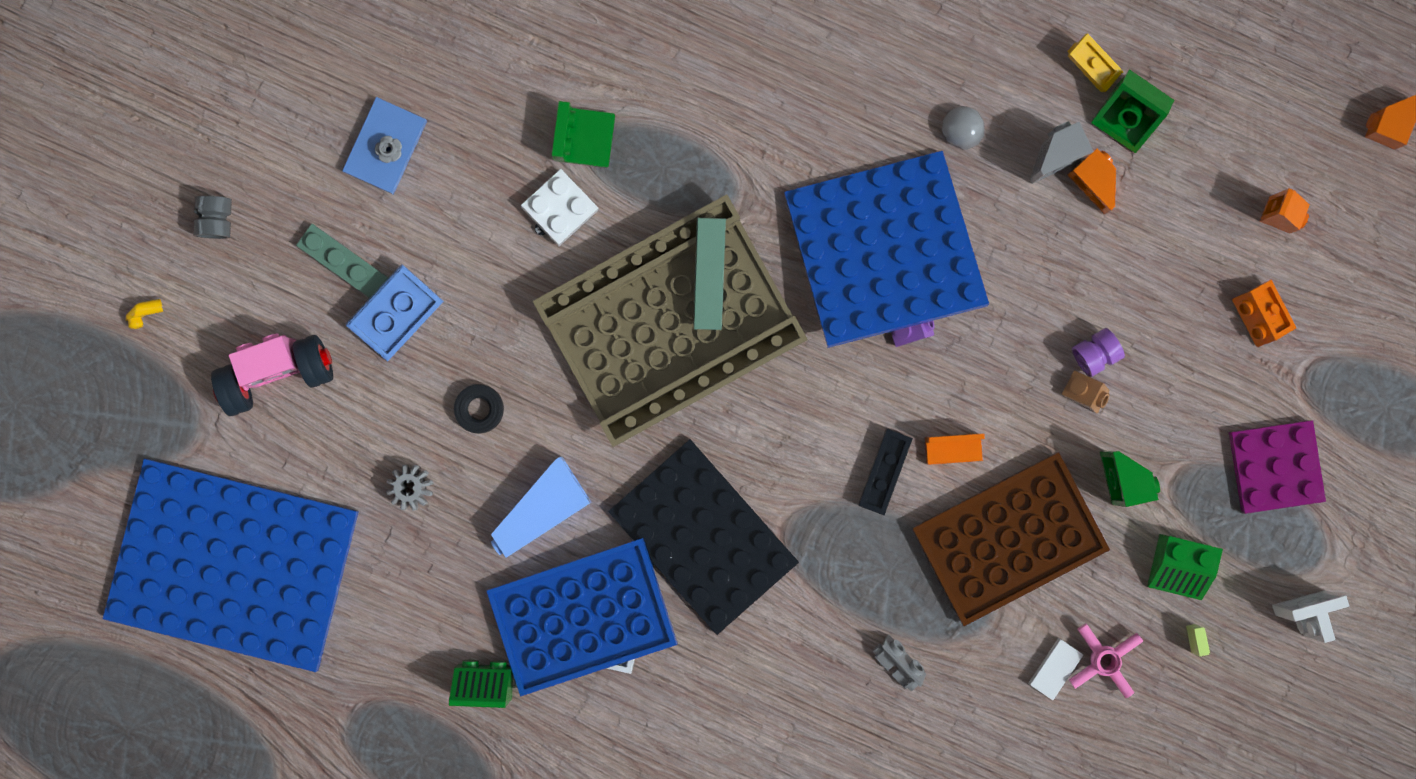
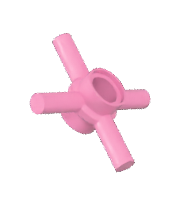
(1115, 665)

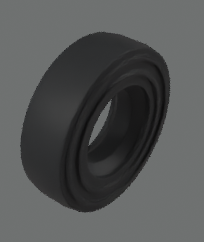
(462, 403)

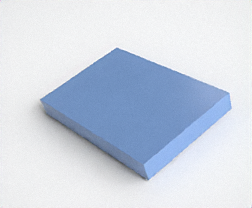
(383, 121)
(394, 312)

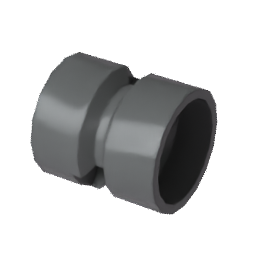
(212, 217)

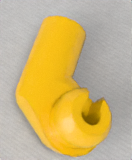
(140, 310)

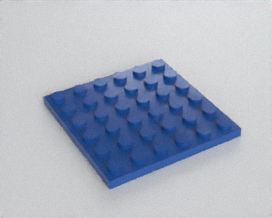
(885, 249)

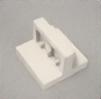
(1311, 613)

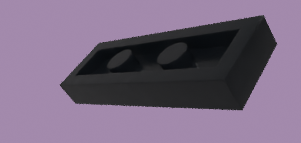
(885, 471)

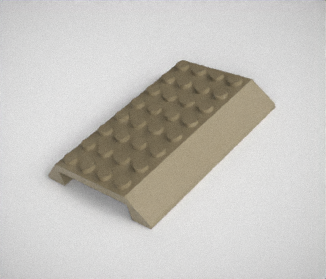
(633, 330)

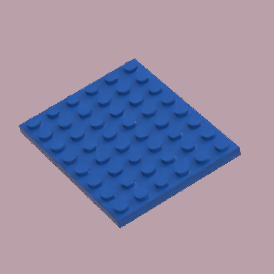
(230, 565)

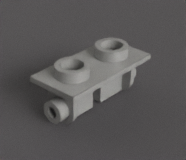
(909, 671)

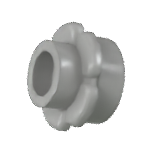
(394, 154)

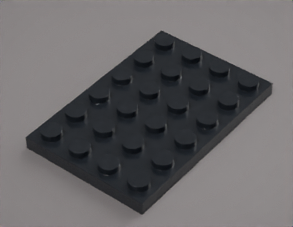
(704, 537)

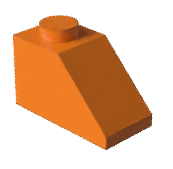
(1393, 123)
(1097, 179)
(1286, 211)

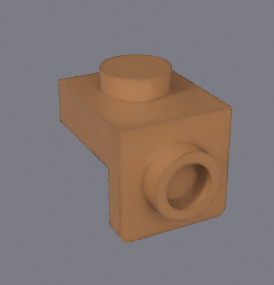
(1086, 391)

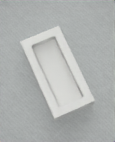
(1055, 669)

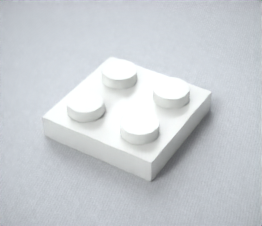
(559, 207)

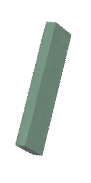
(709, 273)

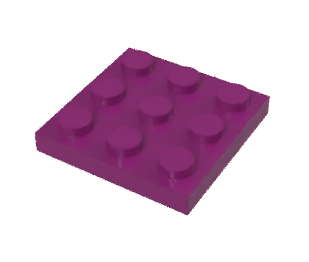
(1277, 467)

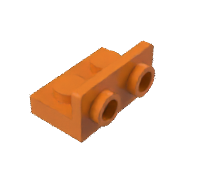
(1264, 313)

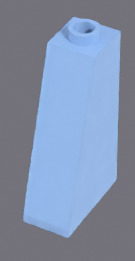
(544, 506)

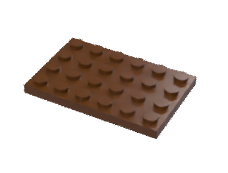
(1010, 539)

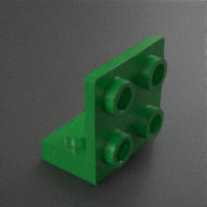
(583, 136)

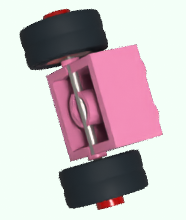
(266, 363)

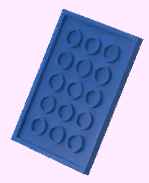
(582, 617)

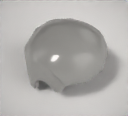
(963, 127)

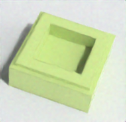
(1198, 640)

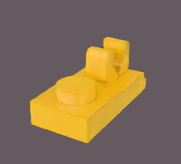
(1094, 63)

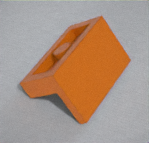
(953, 449)

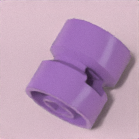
(1100, 351)

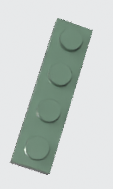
(341, 261)

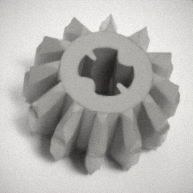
(400, 487)

